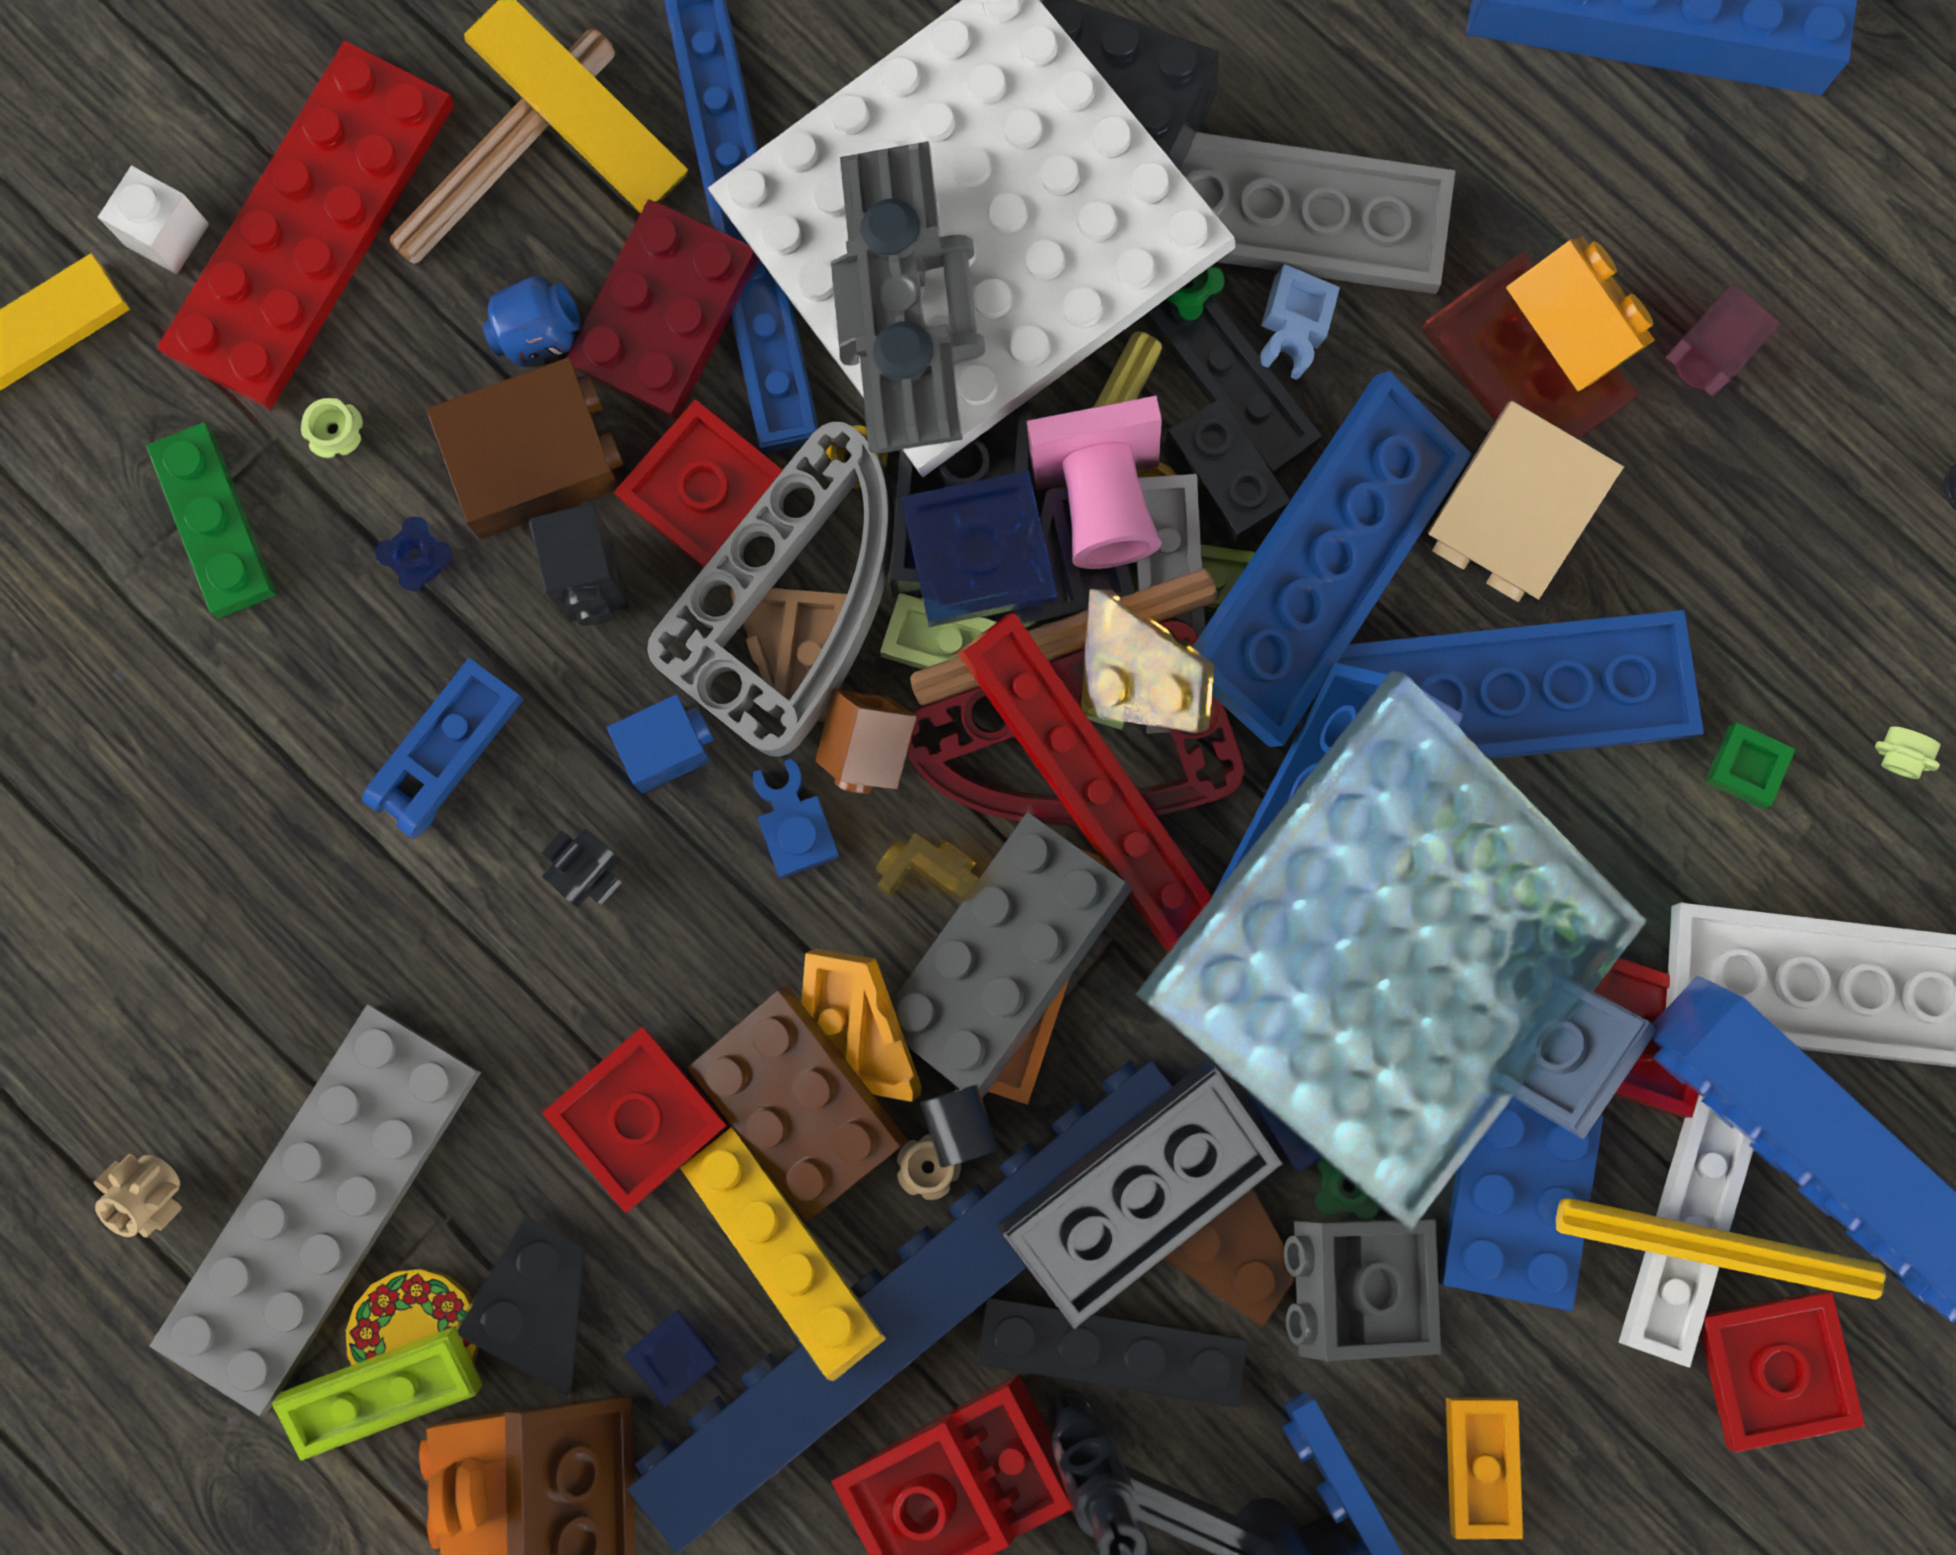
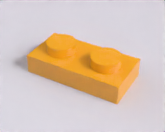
(1484, 1468)

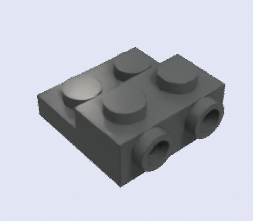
(1363, 1289)

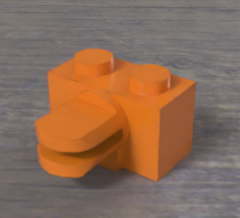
(466, 1484)

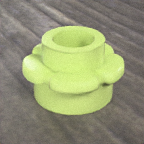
(323, 414)
(1908, 752)

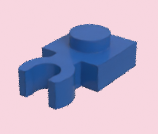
(795, 829)

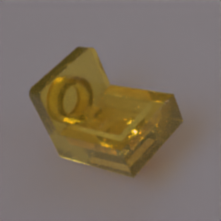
(944, 867)

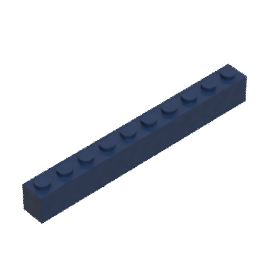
(913, 1306)

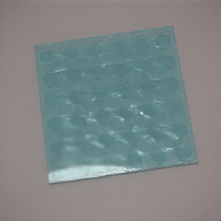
(1394, 952)

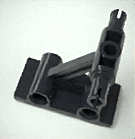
(1114, 1498)

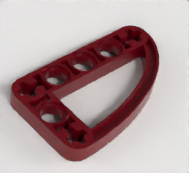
(1048, 809)

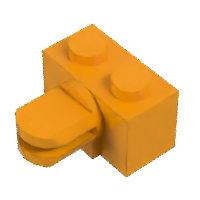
(1582, 311)

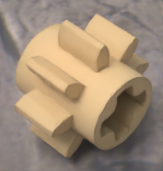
(137, 1195)

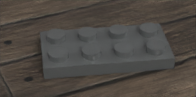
(1006, 954)

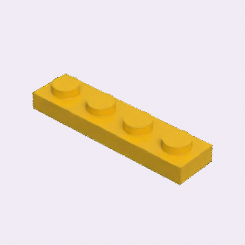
(783, 1255)

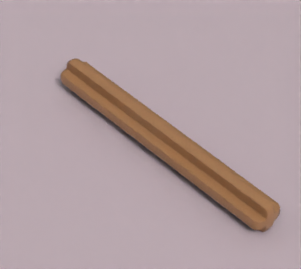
(487, 162)
(1070, 633)

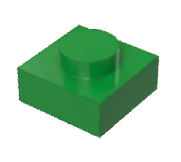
(1750, 765)

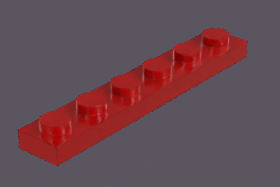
(1086, 777)

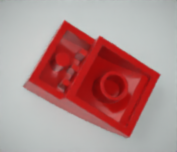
(959, 1480)

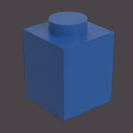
(661, 742)

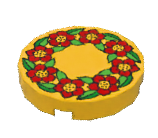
(404, 1310)

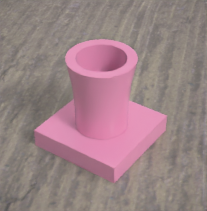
(1098, 460)

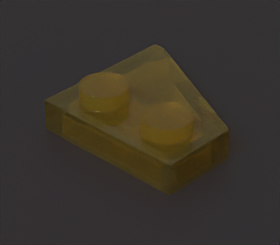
(1140, 671)

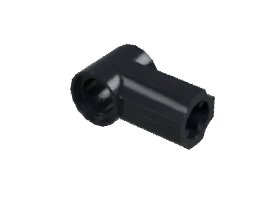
(959, 1125)

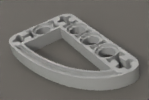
(753, 583)

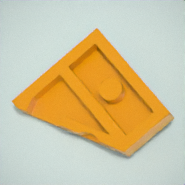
(858, 1017)

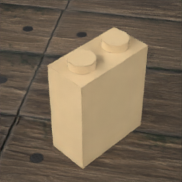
(1522, 502)

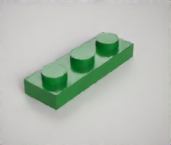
(211, 520)

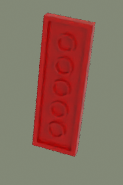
(306, 225)

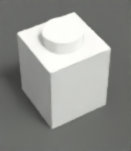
(153, 220)

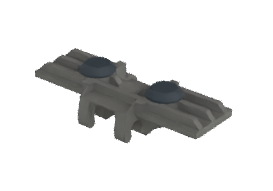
(879, 304)

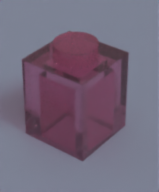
(1722, 341)

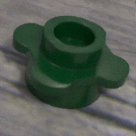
(1334, 1198)

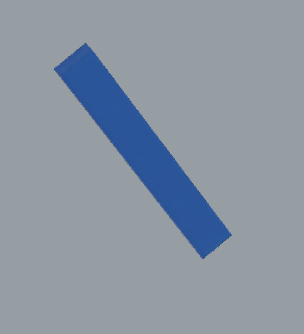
(723, 140)

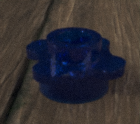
(431, 558)

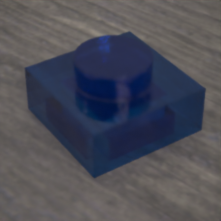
(671, 1357)

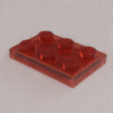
(1507, 361)

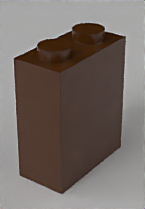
(525, 447)

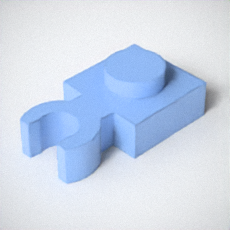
(1300, 315)

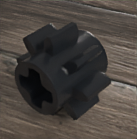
(581, 867)

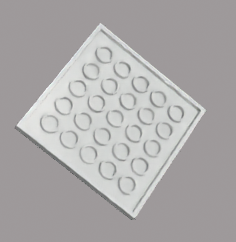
(1031, 158)

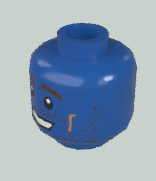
(531, 321)

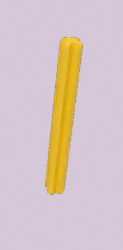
(1720, 1248)

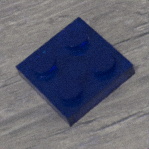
(979, 548)

